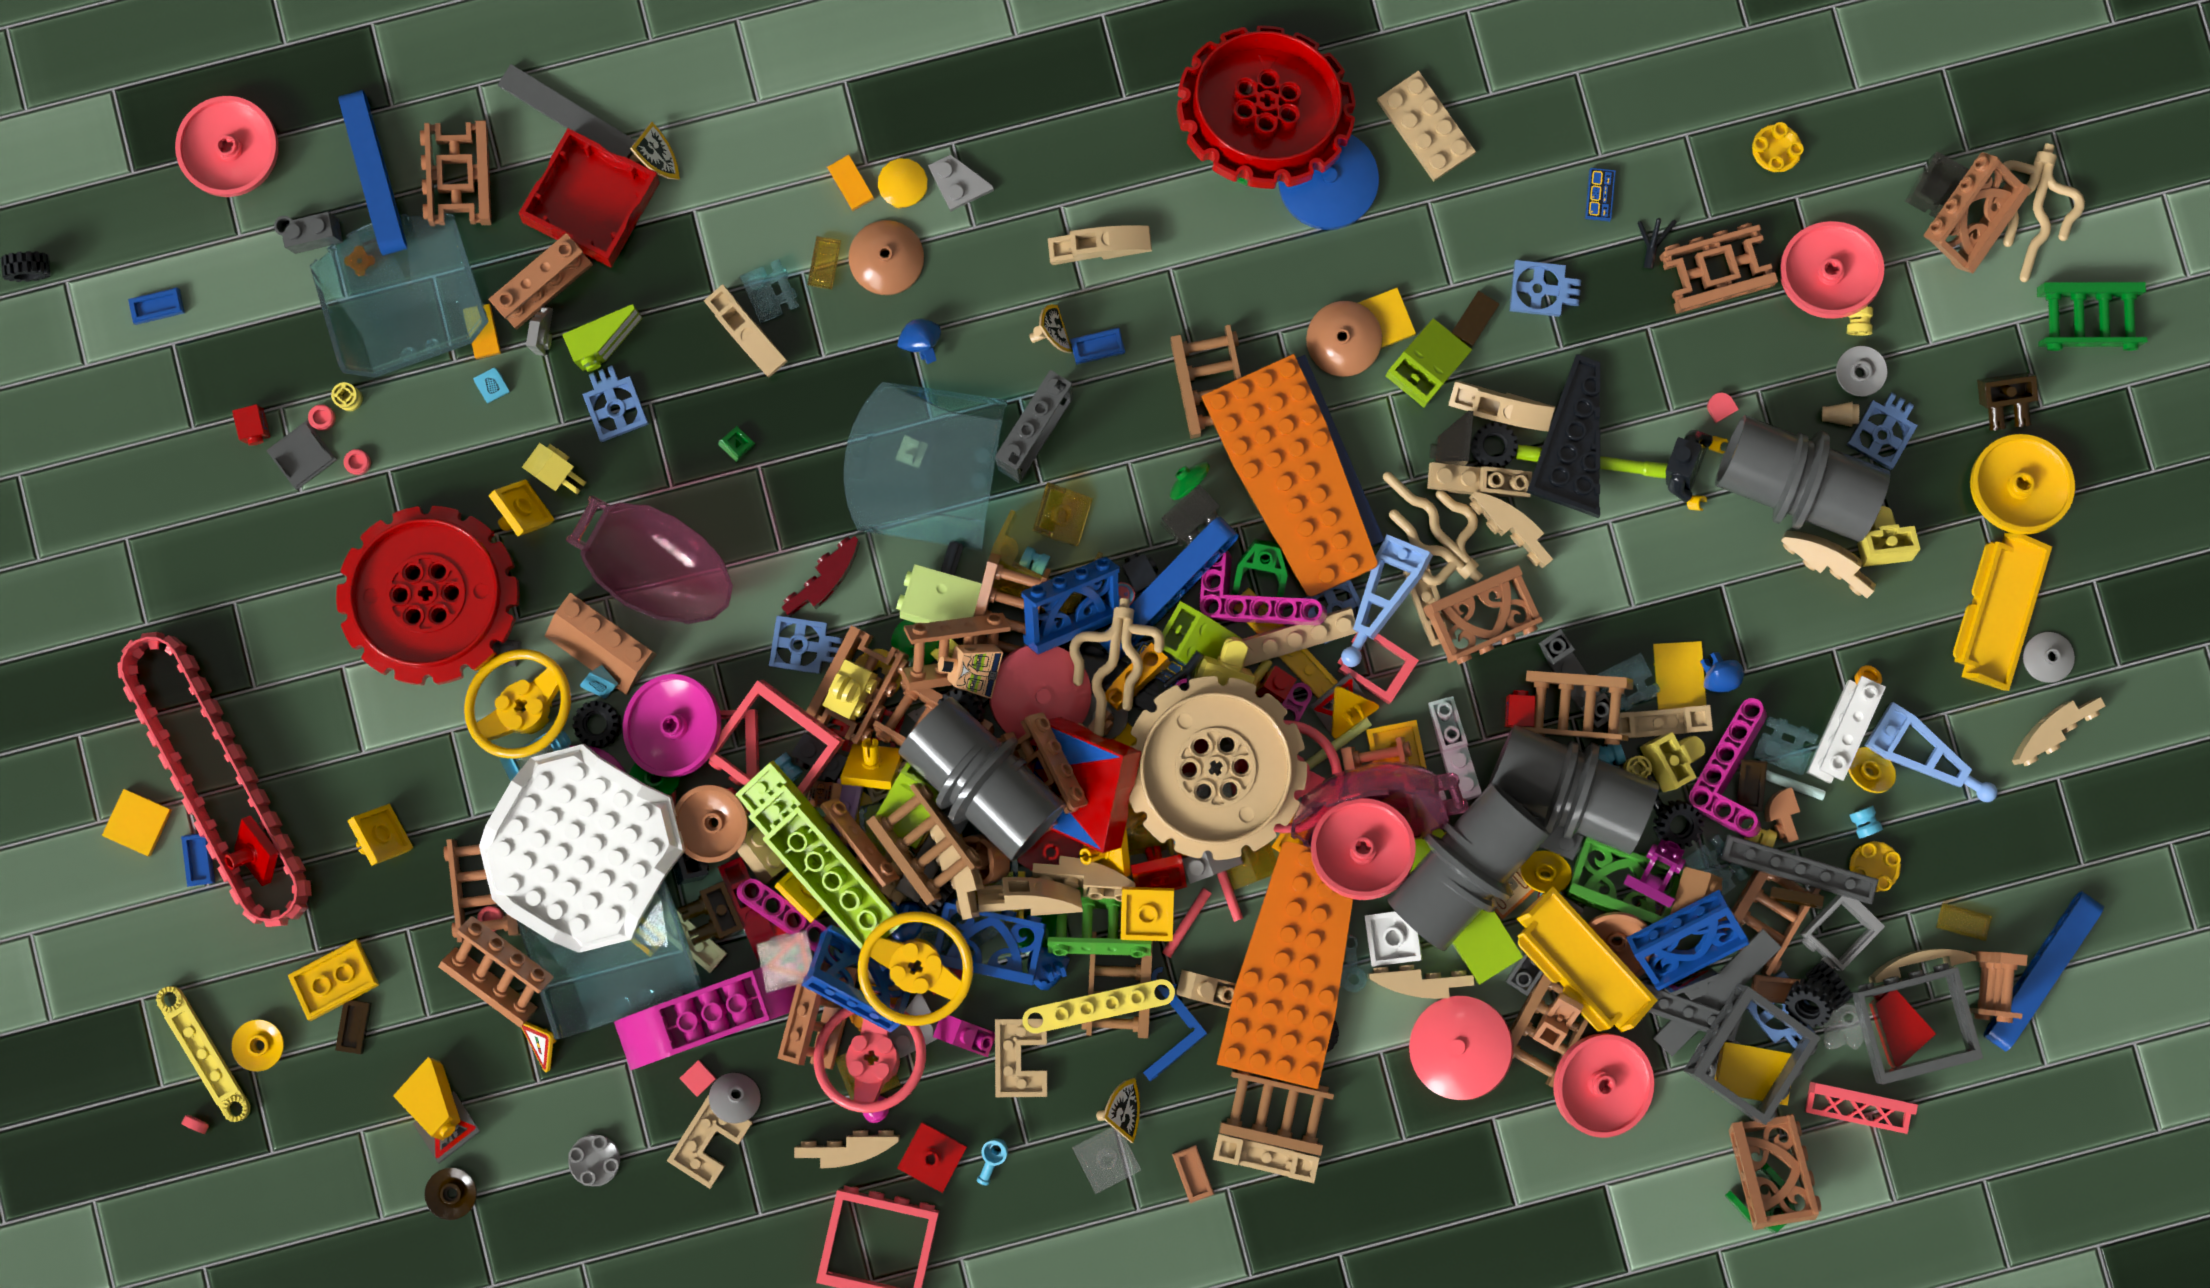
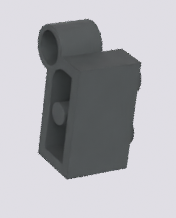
(309, 232)

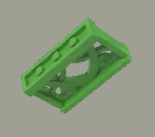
(1590, 894)

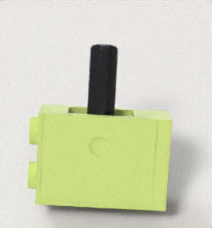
(939, 594)

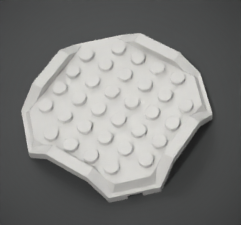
(579, 848)

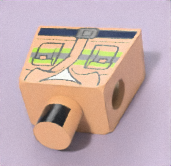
(973, 668)

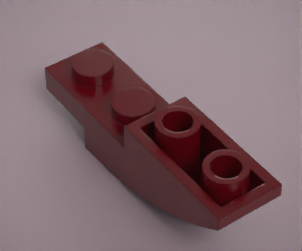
(833, 571)
(755, 925)

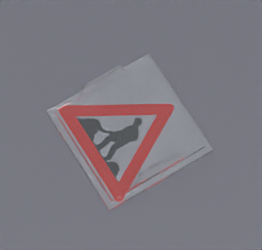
(784, 960)

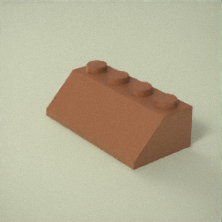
(599, 642)

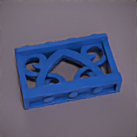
(1089, 615)
(1694, 919)
(1013, 969)
(844, 994)

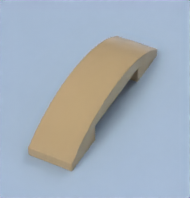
(1422, 596)
(1665, 721)
(1891, 968)
(1266, 1158)

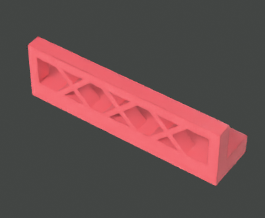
(1866, 1100)

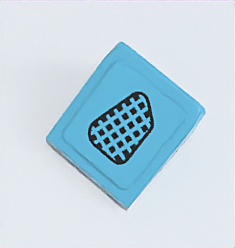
(491, 385)
(599, 682)

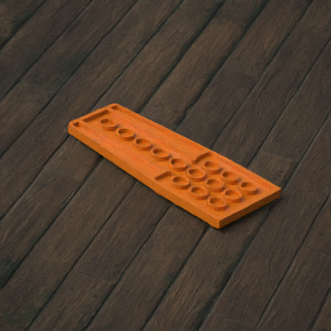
(1293, 473)
(1289, 976)

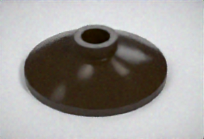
(438, 1196)

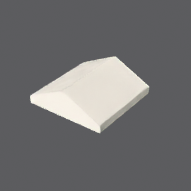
(1391, 940)

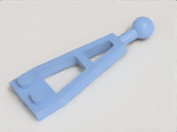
(1400, 555)
(1890, 731)

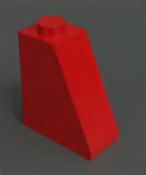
(1899, 1027)

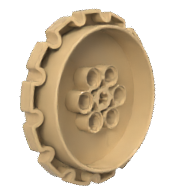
(1262, 792)

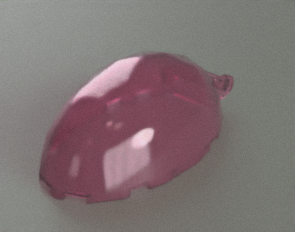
(653, 562)
(1402, 785)

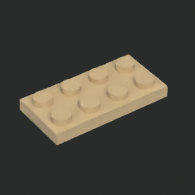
(1426, 126)

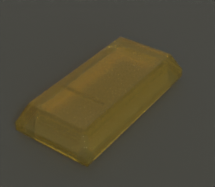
(824, 262)
(1964, 921)

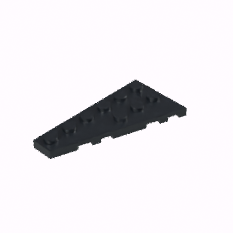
(1571, 452)

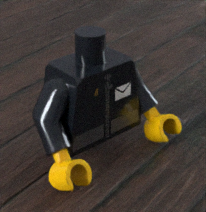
(1685, 464)

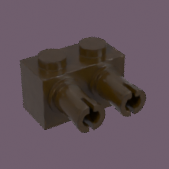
(2008, 390)
(723, 916)

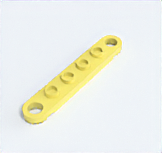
(1098, 1006)
(203, 1054)

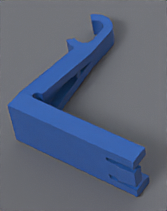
(1183, 1046)

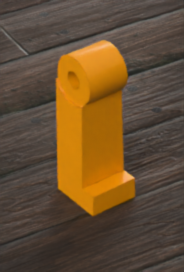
(1152, 665)

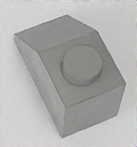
(1206, 866)

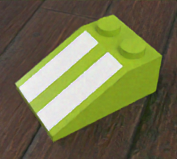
(600, 338)

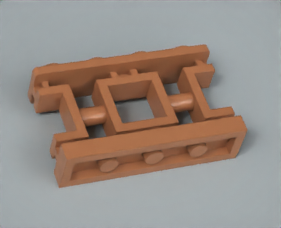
(476, 173)
(1723, 286)
(860, 640)
(1051, 758)

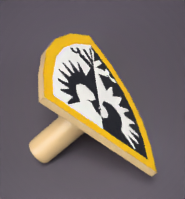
(655, 153)
(1052, 328)
(1123, 1109)

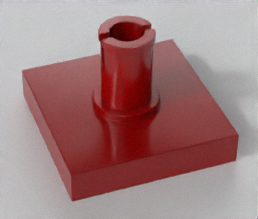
(1049, 849)
(254, 851)
(1159, 871)
(932, 1157)

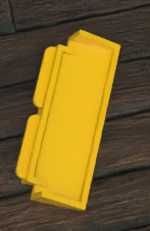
(2001, 609)
(1583, 963)

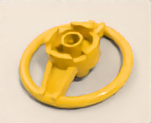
(508, 715)
(931, 977)

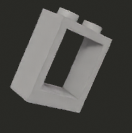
(1861, 913)

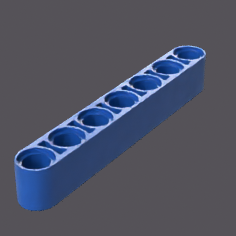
(373, 172)
(1180, 576)
(2046, 968)

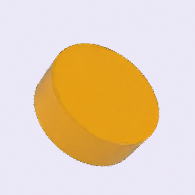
(1870, 673)

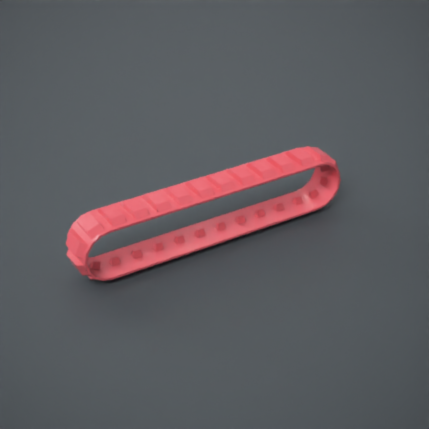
(183, 783)

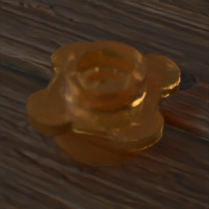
(367, 260)

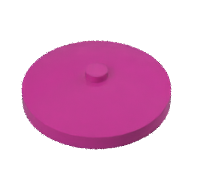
(671, 725)

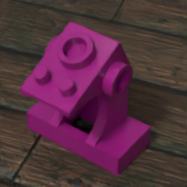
(1652, 886)

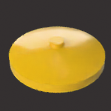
(2022, 484)

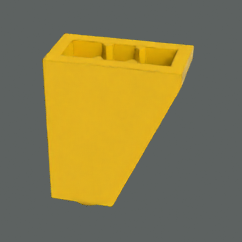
(430, 1099)

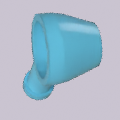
(992, 1158)

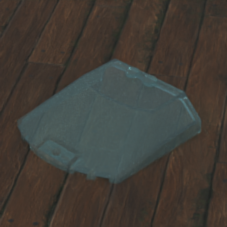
(405, 303)
(923, 464)
(616, 978)

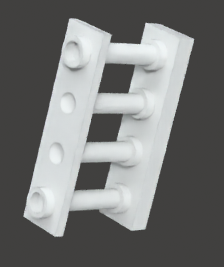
(1845, 729)

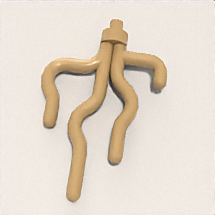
(2042, 176)
(1452, 551)
(1118, 633)

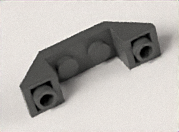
(1561, 659)

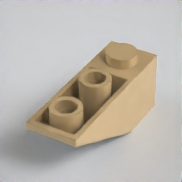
(1205, 989)

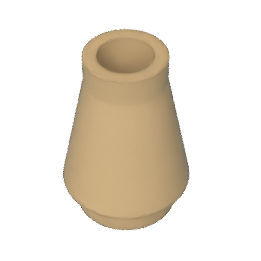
(1841, 414)

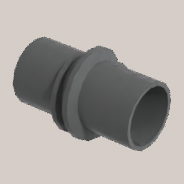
(1803, 478)
(981, 779)
(1575, 789)
(1468, 867)

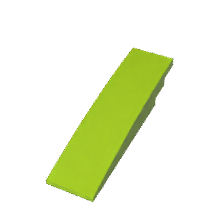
(815, 853)
(1485, 941)

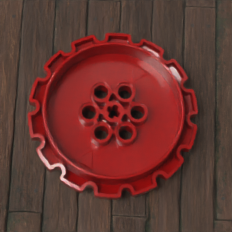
(1238, 143)
(383, 571)

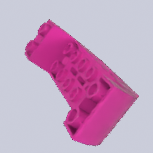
(700, 1017)

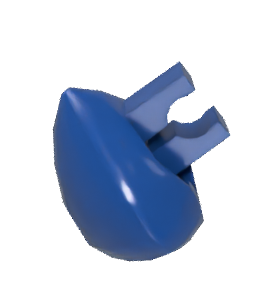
(920, 337)
(1722, 675)
(908, 930)
(1049, 968)

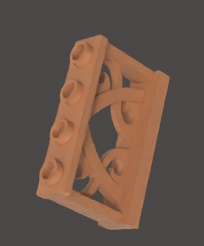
(1998, 211)
(1450, 608)
(1760, 1203)

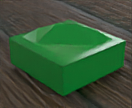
(736, 443)

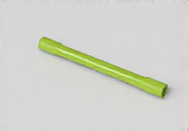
(1646, 468)

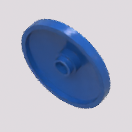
(1338, 194)

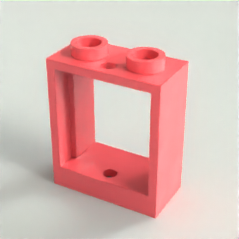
(1405, 670)

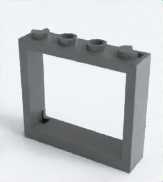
(1034, 426)
(1963, 1014)
(1718, 1035)

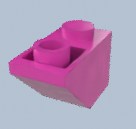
(965, 1035)

